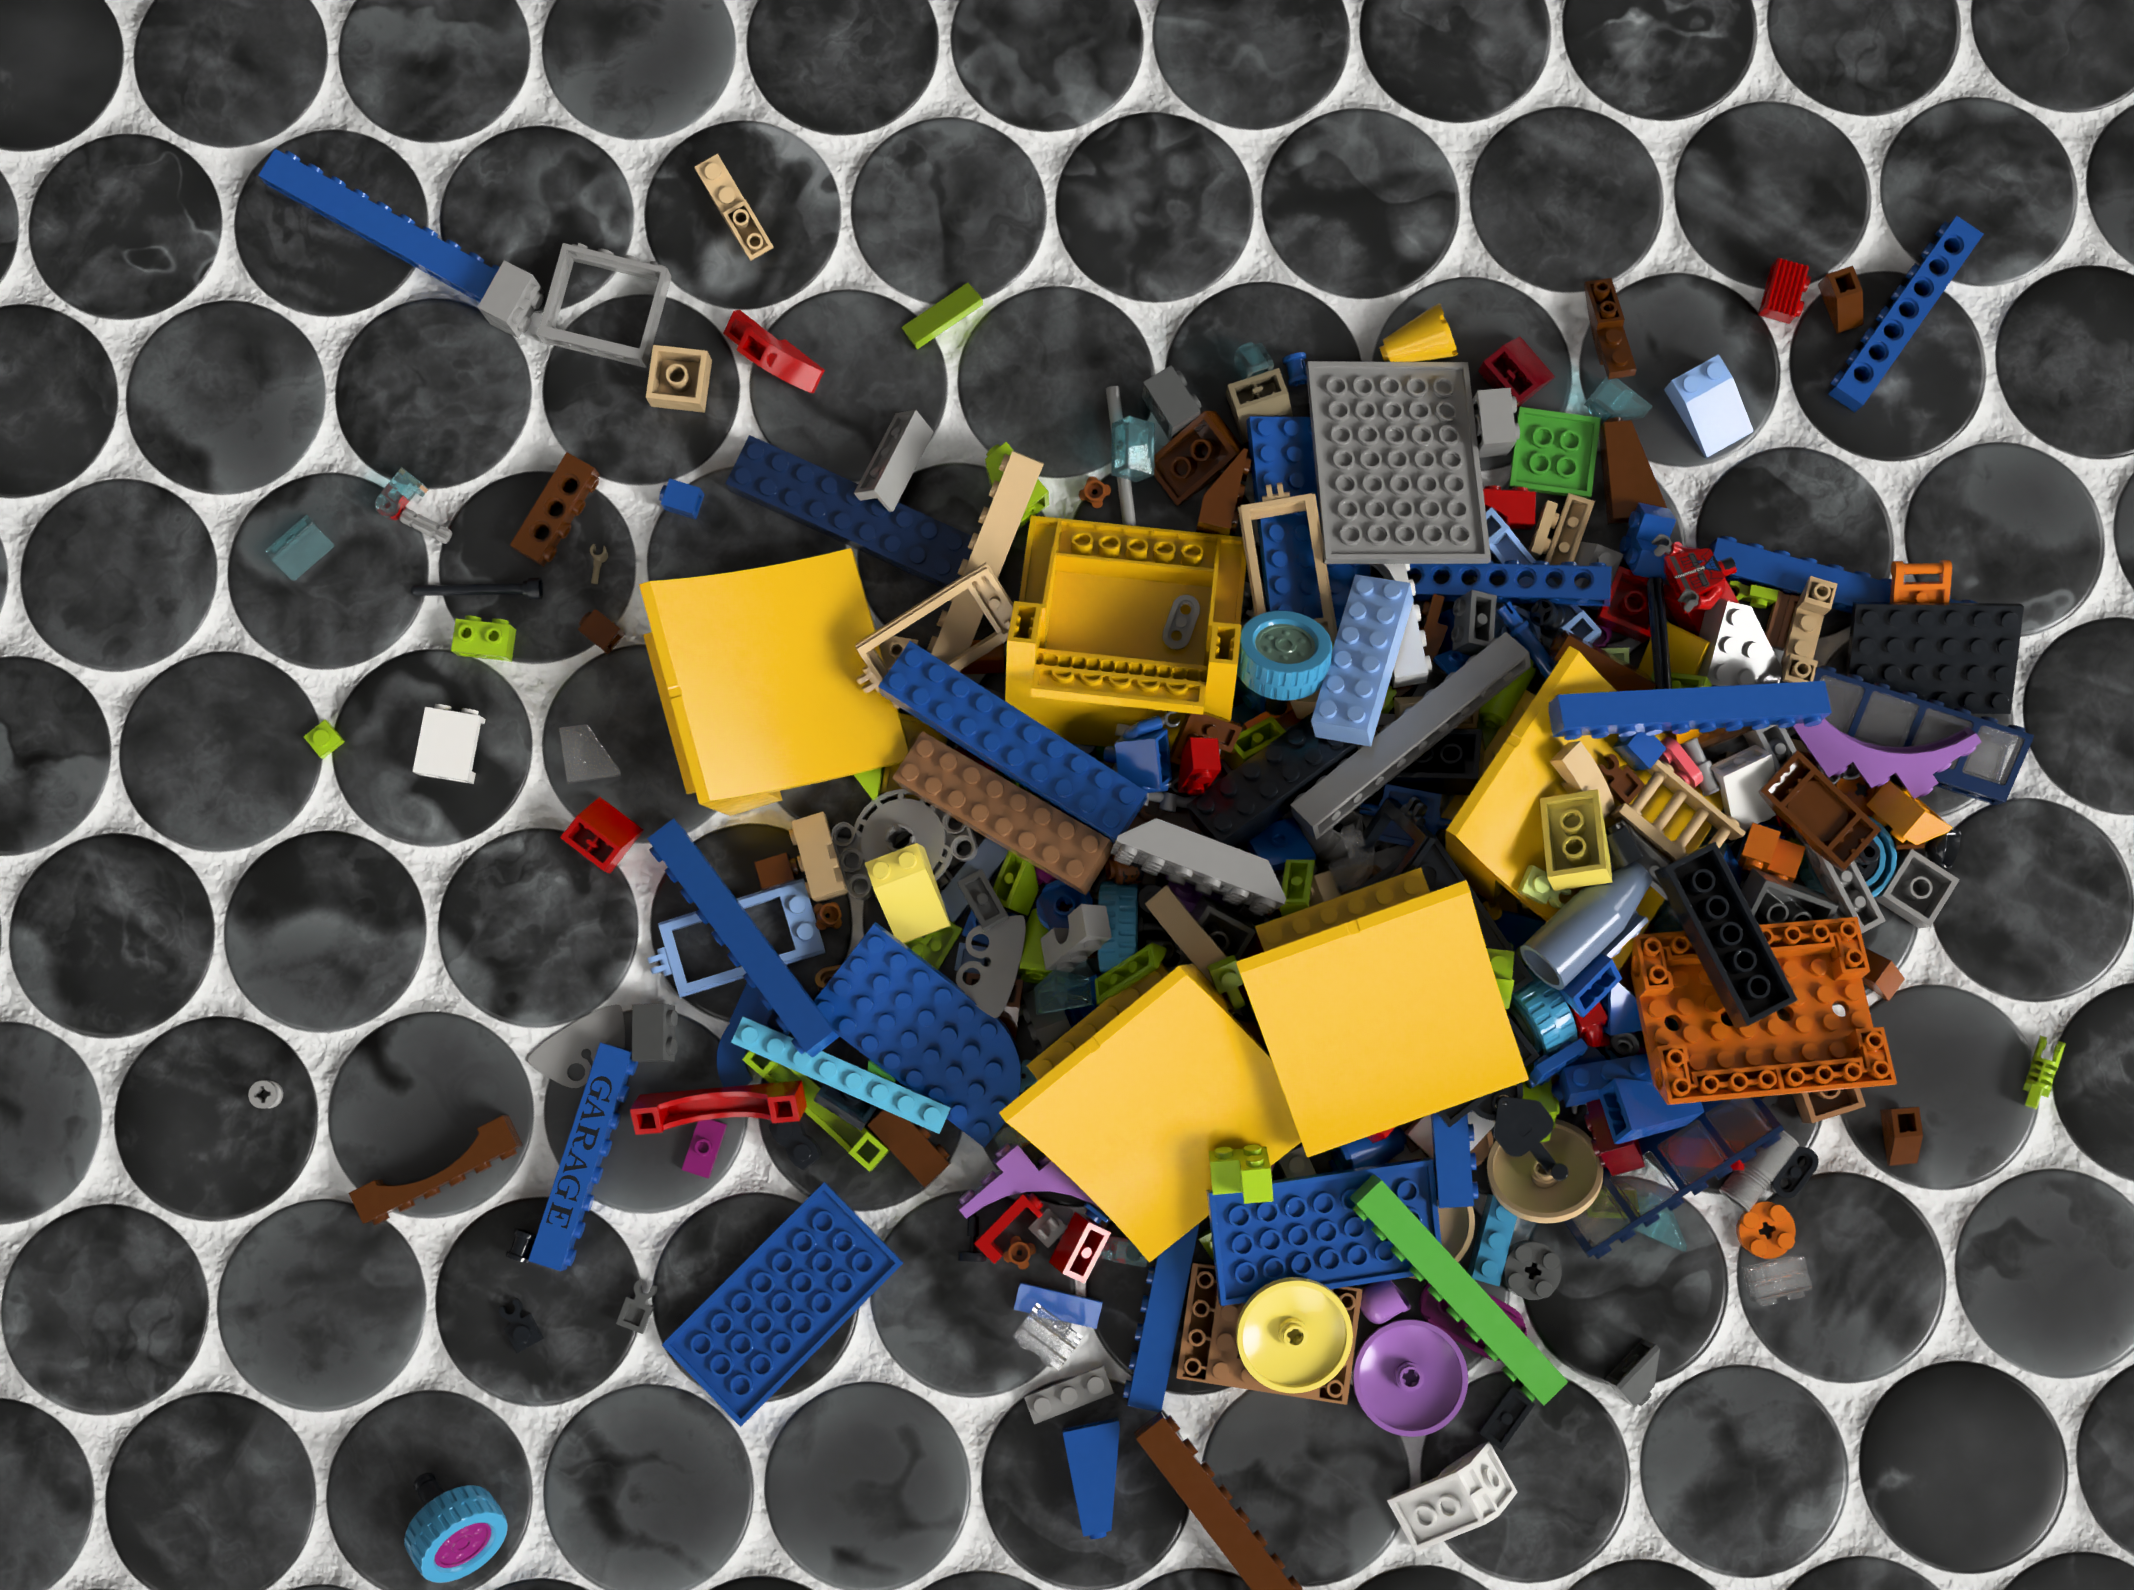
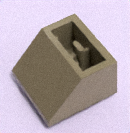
(1258, 396)

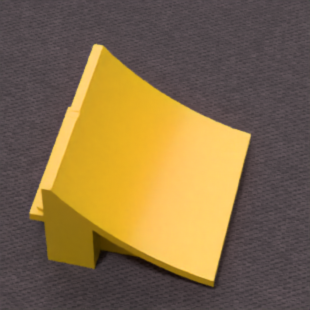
(1093, 623)
(765, 680)
(1500, 822)
(1380, 1009)
(1145, 1096)

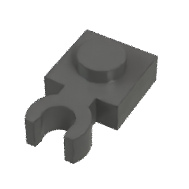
(636, 1311)

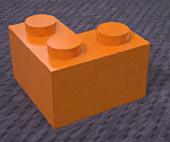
(1770, 854)

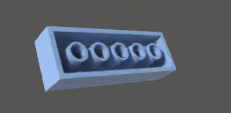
(1362, 660)

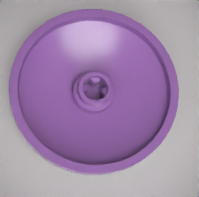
(1410, 1377)

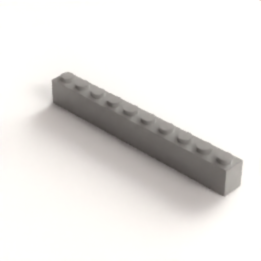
(1410, 735)

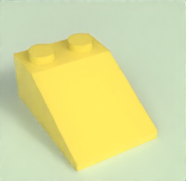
(1575, 840)
(908, 893)

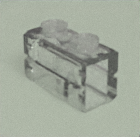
(1777, 1279)
(1047, 1337)

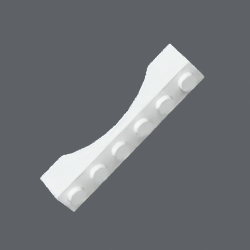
(1411, 663)

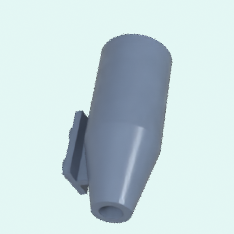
(1589, 924)

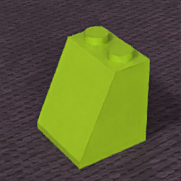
(1040, 496)

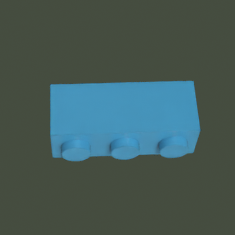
(1492, 1242)

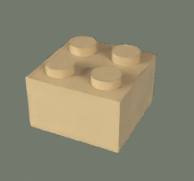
(678, 378)

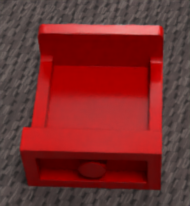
(985, 1241)

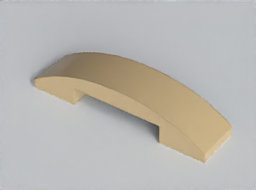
(1185, 930)

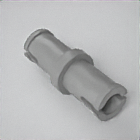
(1694, 750)

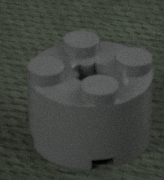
(1546, 1265)

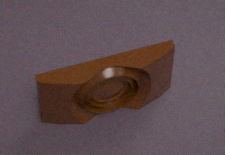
(1819, 811)

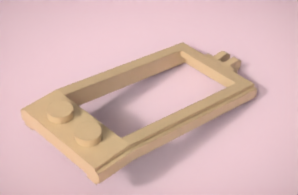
(1278, 505)
(988, 595)

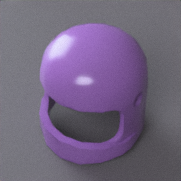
(1383, 1301)

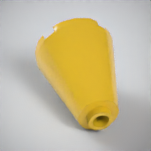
(1420, 339)

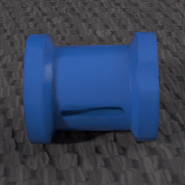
(1296, 368)

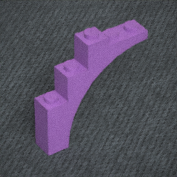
(1876, 763)
(1018, 1176)

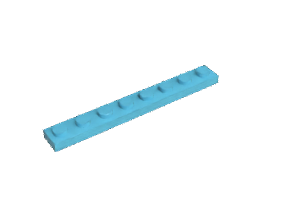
(842, 1076)

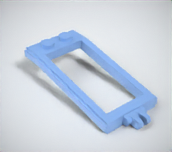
(799, 919)

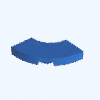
(730, 1066)

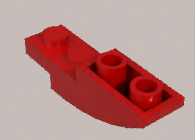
(771, 354)

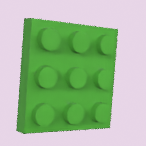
(1555, 452)

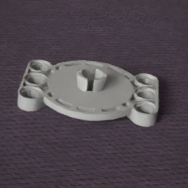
(886, 823)

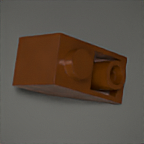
(1843, 299)
(1902, 1134)

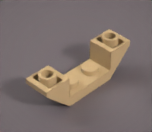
(1804, 630)

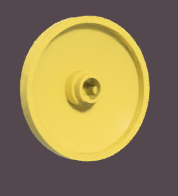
(1294, 1335)

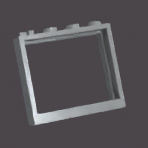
(607, 260)

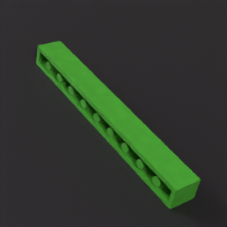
(1460, 1291)

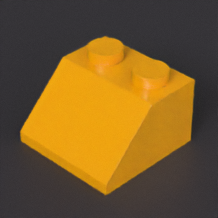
(1907, 816)

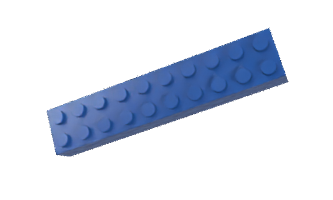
(1012, 742)

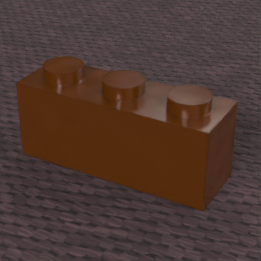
(911, 1146)

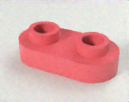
(1681, 762)

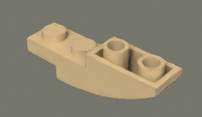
(733, 207)

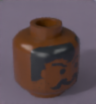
(1123, 874)

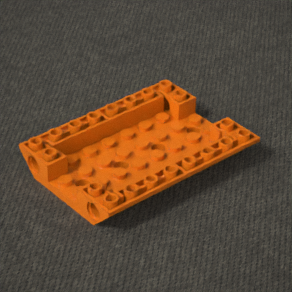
(1772, 1055)

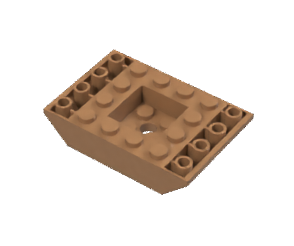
(1211, 1349)

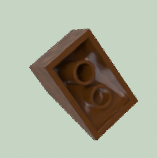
(1196, 457)

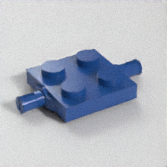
(1393, 832)

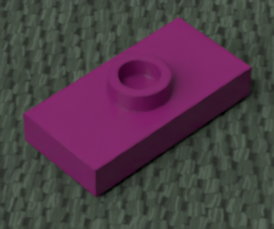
(704, 1147)

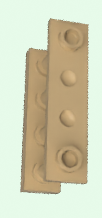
(1653, 832)

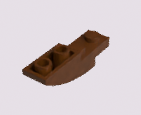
(1608, 330)
(1433, 630)

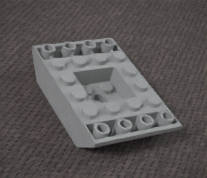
(1203, 863)

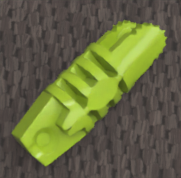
(2041, 1073)

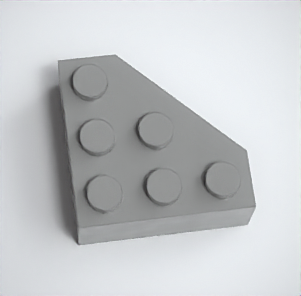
(1737, 648)

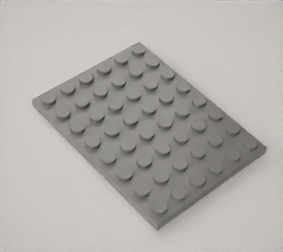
(1397, 463)

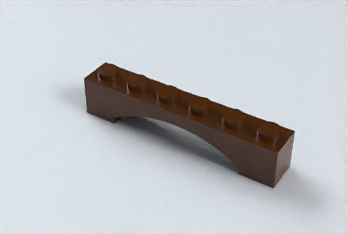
(494, 1140)

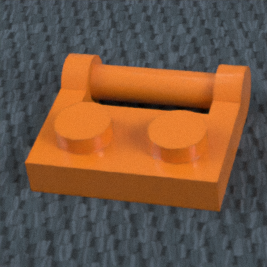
(1921, 591)

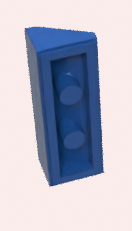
(1063, 1305)

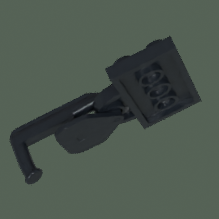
(1518, 1121)

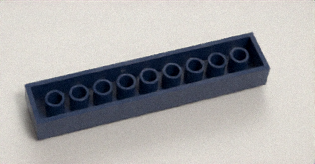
(831, 507)

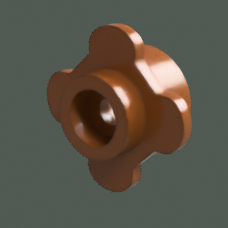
(1102, 491)
(832, 910)
(1021, 1260)

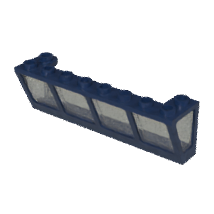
(1902, 720)
(1675, 1165)

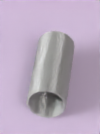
(1745, 1191)

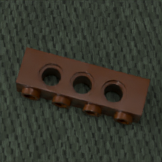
(554, 494)

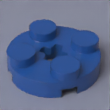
(1050, 901)

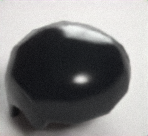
(1944, 848)

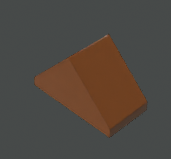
(1883, 975)

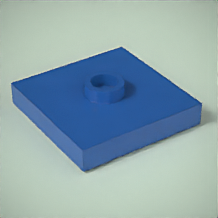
(1281, 842)

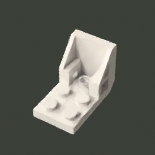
(1456, 1501)

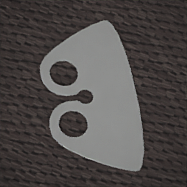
(998, 978)
(566, 1046)

